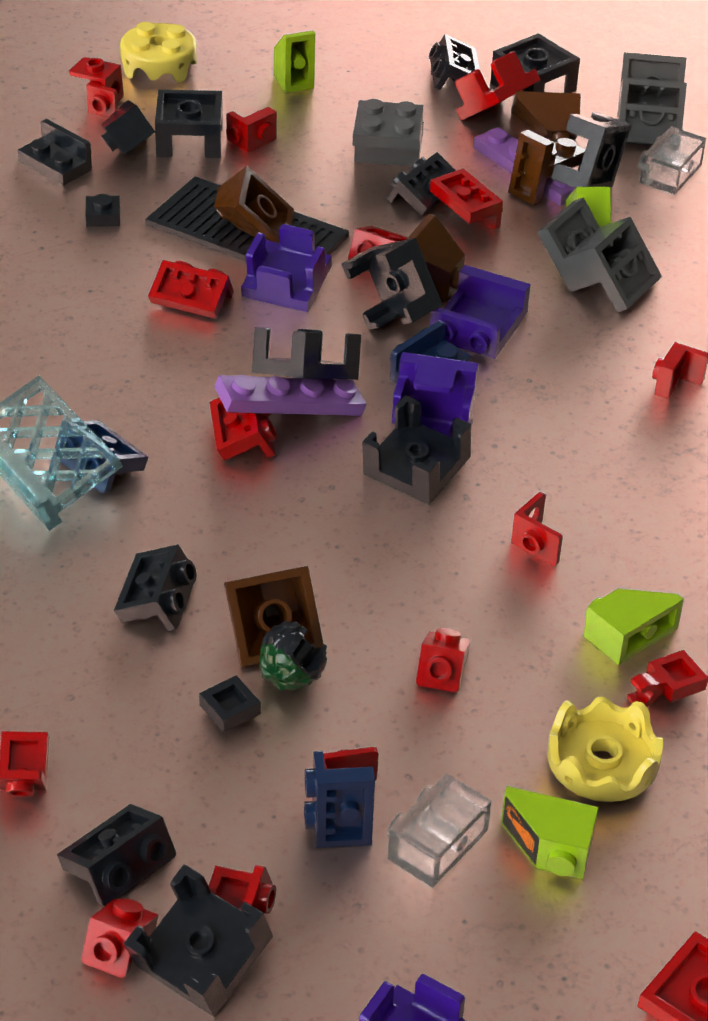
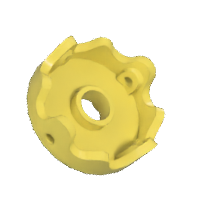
(158, 50)
(609, 728)

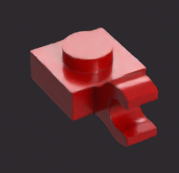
(670, 675)

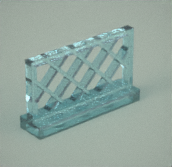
(29, 483)

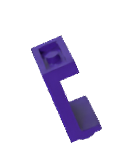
(483, 311)

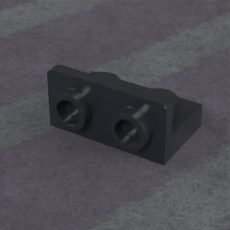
(451, 59)
(57, 154)
(416, 184)
(158, 586)
(119, 852)

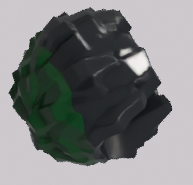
(289, 658)

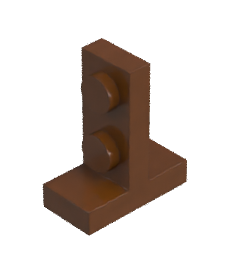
(536, 161)

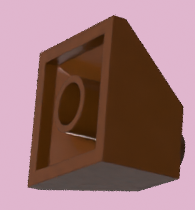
(547, 112)
(253, 205)
(441, 255)
(268, 601)

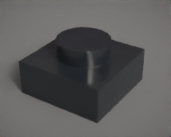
(102, 210)
(230, 703)

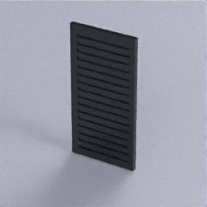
(193, 217)

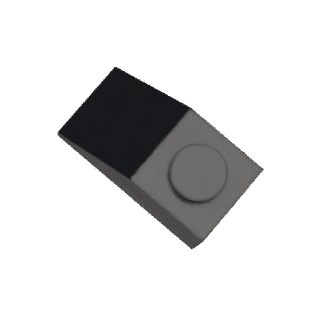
(126, 128)

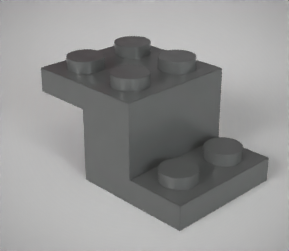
(651, 95)
(388, 132)
(600, 254)

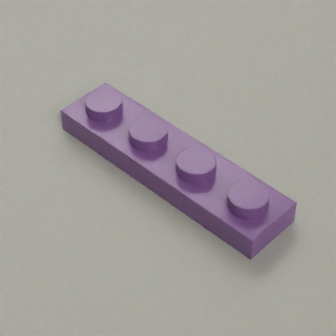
(502, 148)
(289, 395)

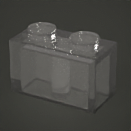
(671, 160)
(438, 829)

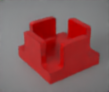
(477, 94)
(681, 986)

